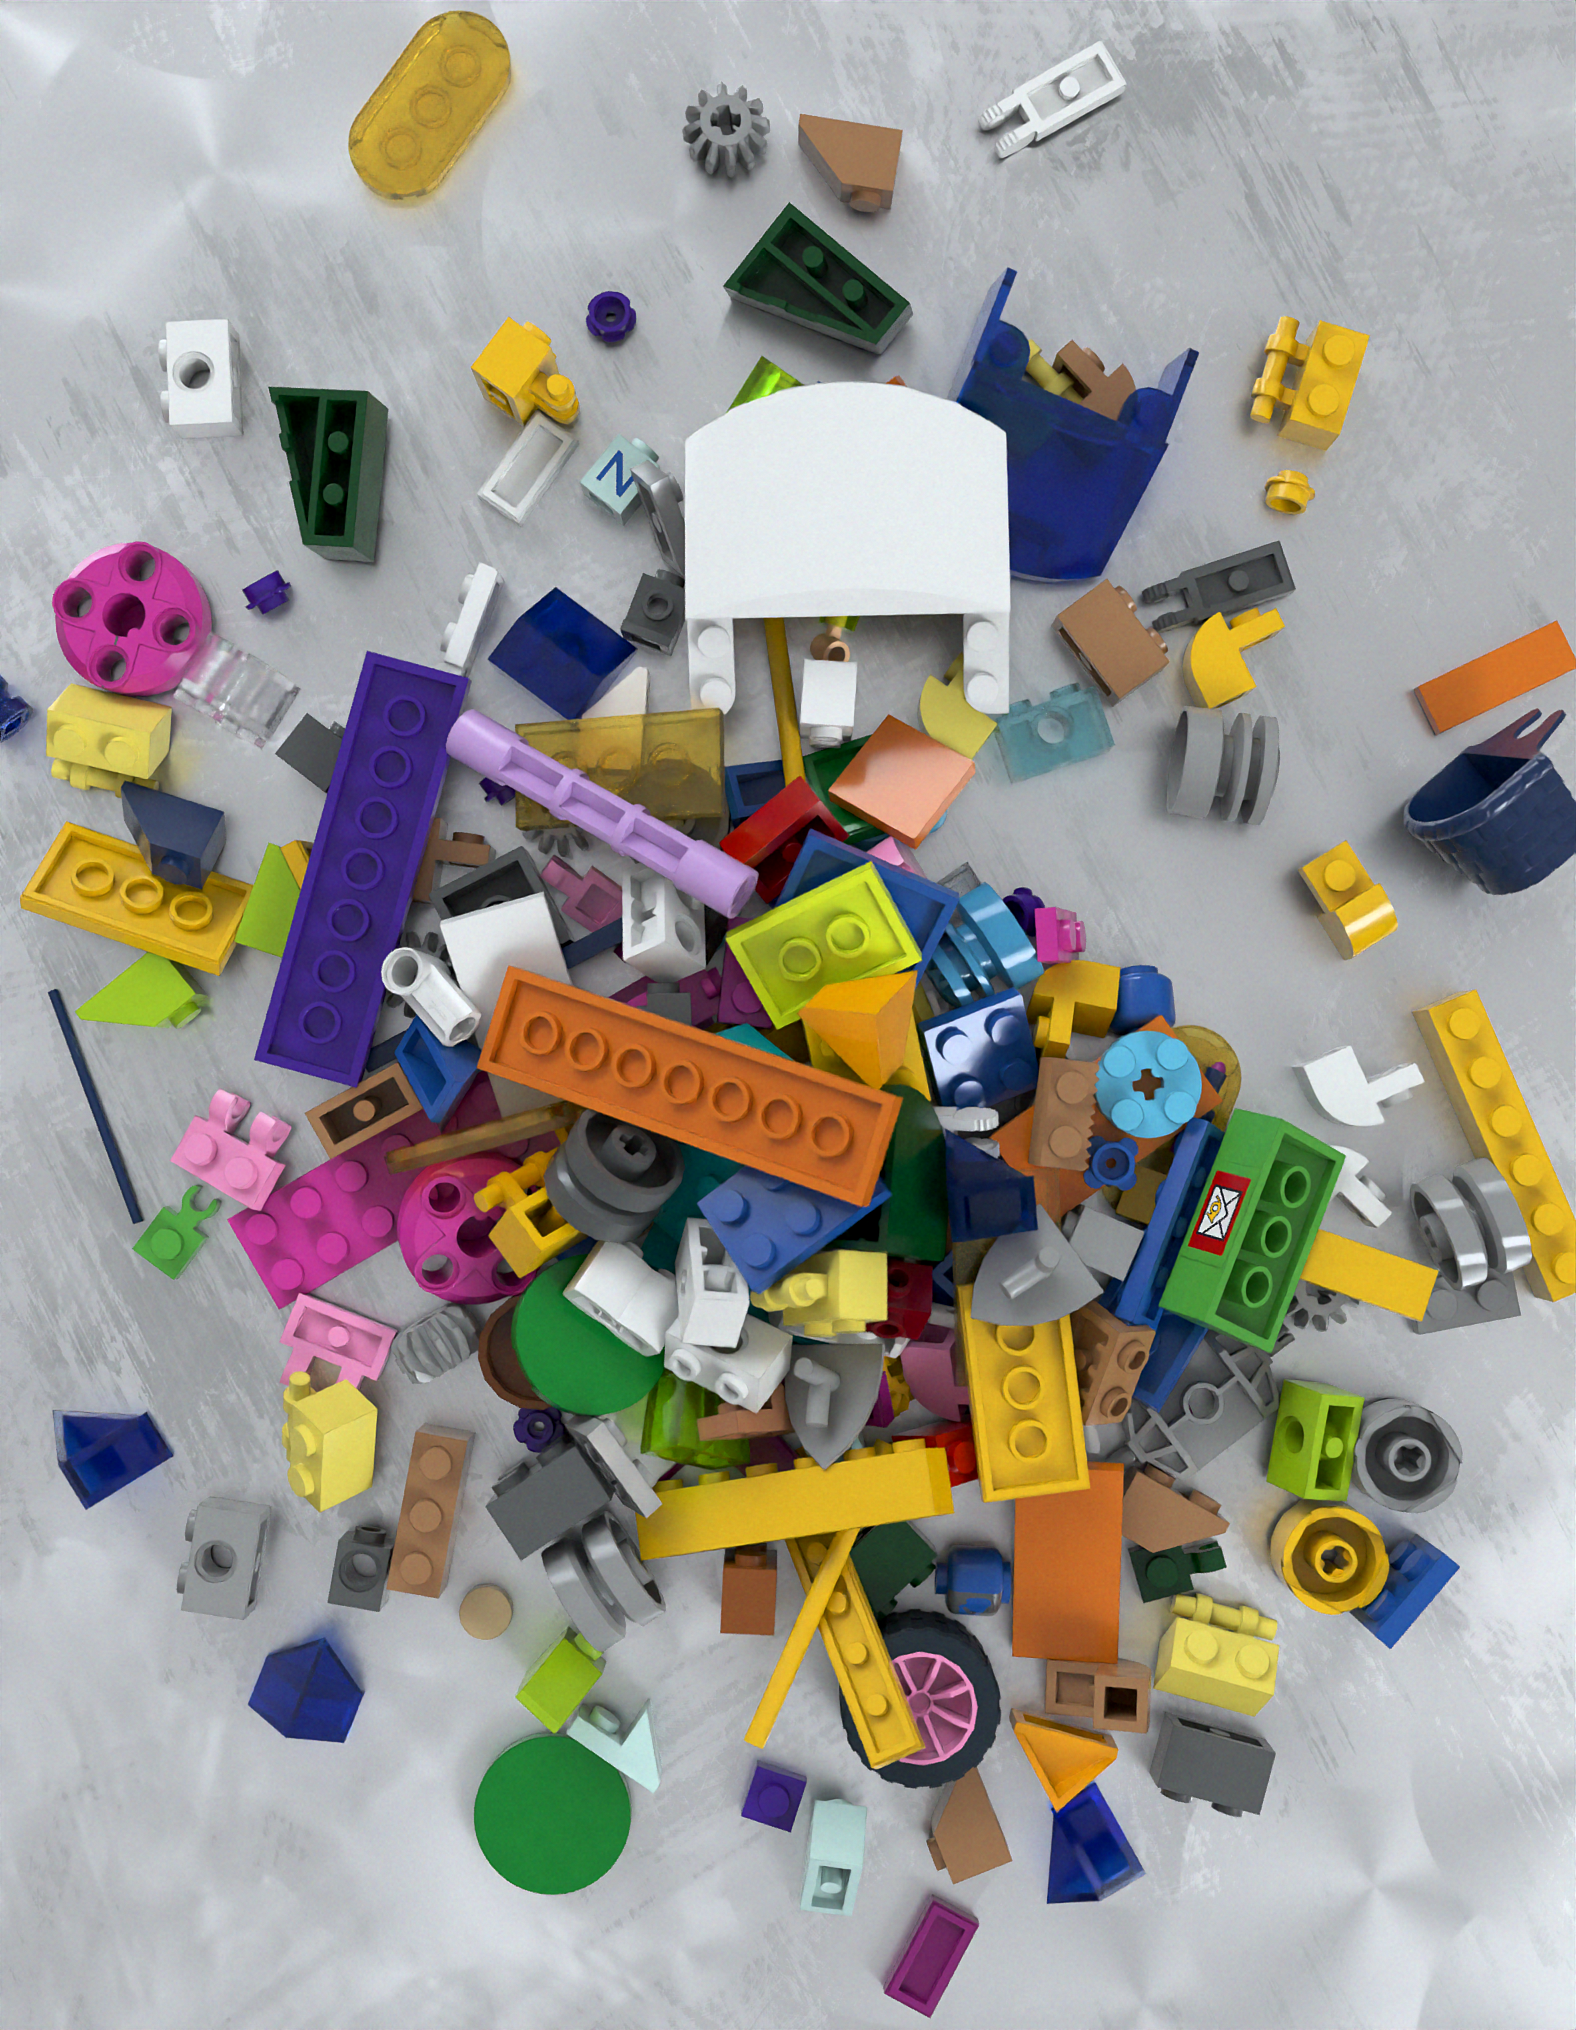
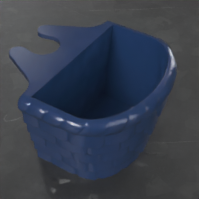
(1499, 810)

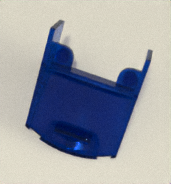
(1068, 467)

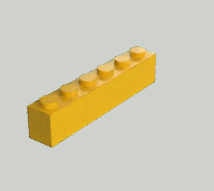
(1503, 1132)
(797, 1502)

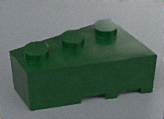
(818, 284)
(335, 466)

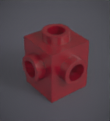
(907, 1300)

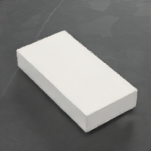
(528, 468)

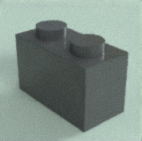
(1211, 1765)

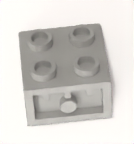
(614, 1449)

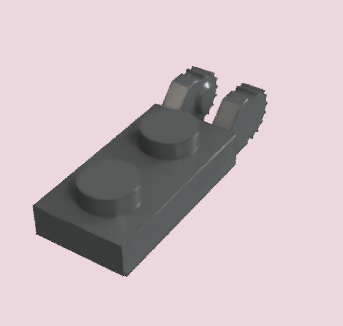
(1224, 586)

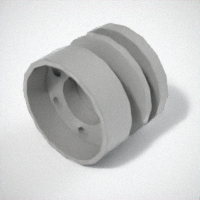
(1234, 766)

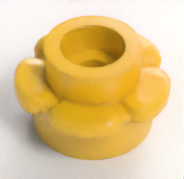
(1288, 492)

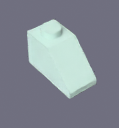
(834, 1857)

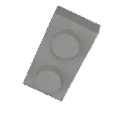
(660, 499)
(1478, 1304)

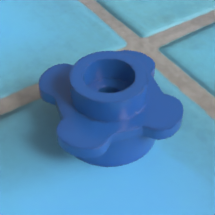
(1122, 1174)

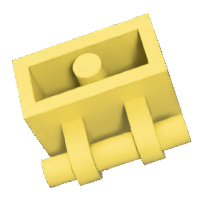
(106, 738)
(830, 1293)
(328, 1441)
(1214, 1663)

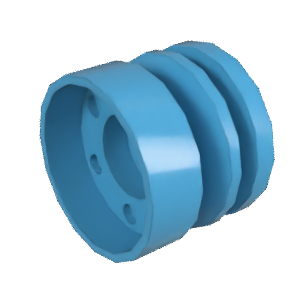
(980, 949)

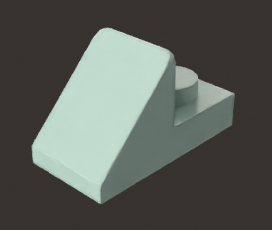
(629, 1751)

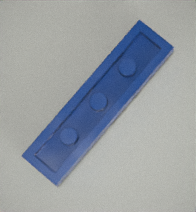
(1175, 1206)

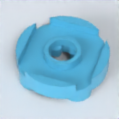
(1172, 1102)

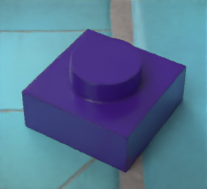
(774, 1796)

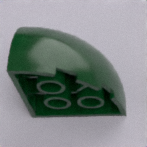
(914, 1170)

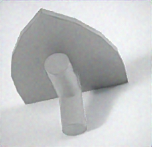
(1031, 1278)
(832, 1395)

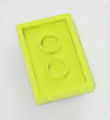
(823, 938)

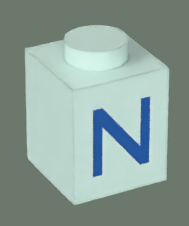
(611, 481)

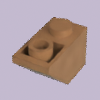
(1163, 1516)

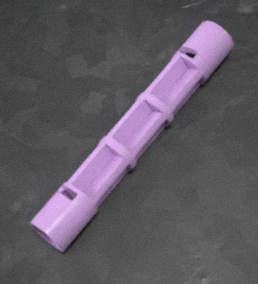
(629, 829)

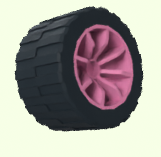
(949, 1695)

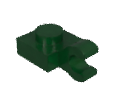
(1169, 1570)

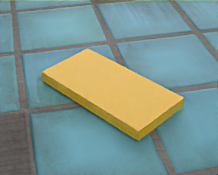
(112, 893)
(1023, 1406)

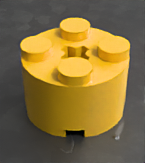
(1325, 1584)

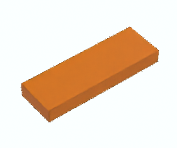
(1496, 677)

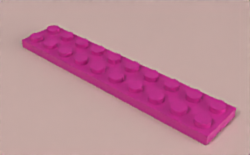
(353, 1203)

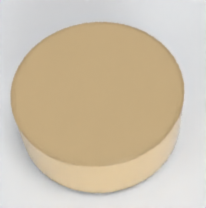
(486, 1611)

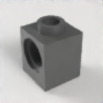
(349, 1587)

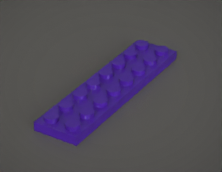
(362, 869)

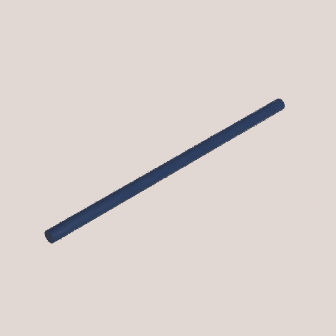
(95, 1106)

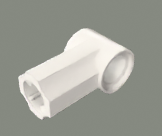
(432, 994)

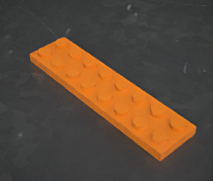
(691, 1085)

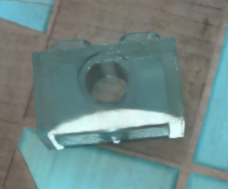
(1084, 732)

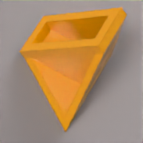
(865, 1022)
(1062, 1754)

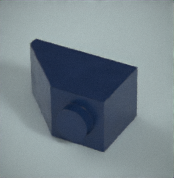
(173, 834)

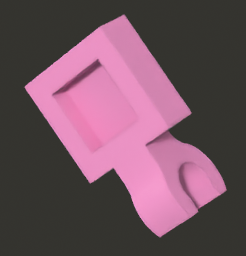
(591, 899)

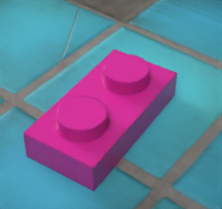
(1058, 935)

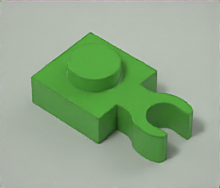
(174, 1237)

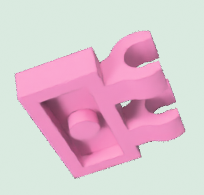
(228, 1162)
(336, 1337)

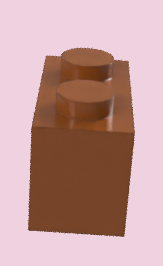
(749, 1590)

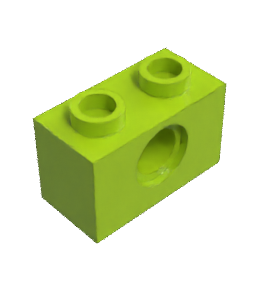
(1315, 1440)

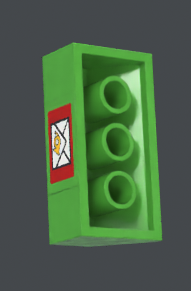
(1253, 1229)

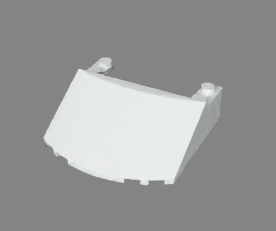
(847, 509)

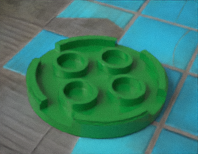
(573, 1357)
(552, 1814)

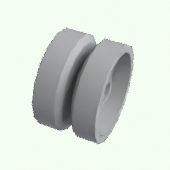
(1471, 1223)
(603, 1581)

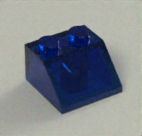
(561, 655)

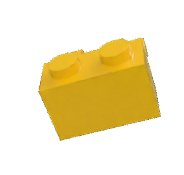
(522, 376)
(1321, 386)
(531, 1227)

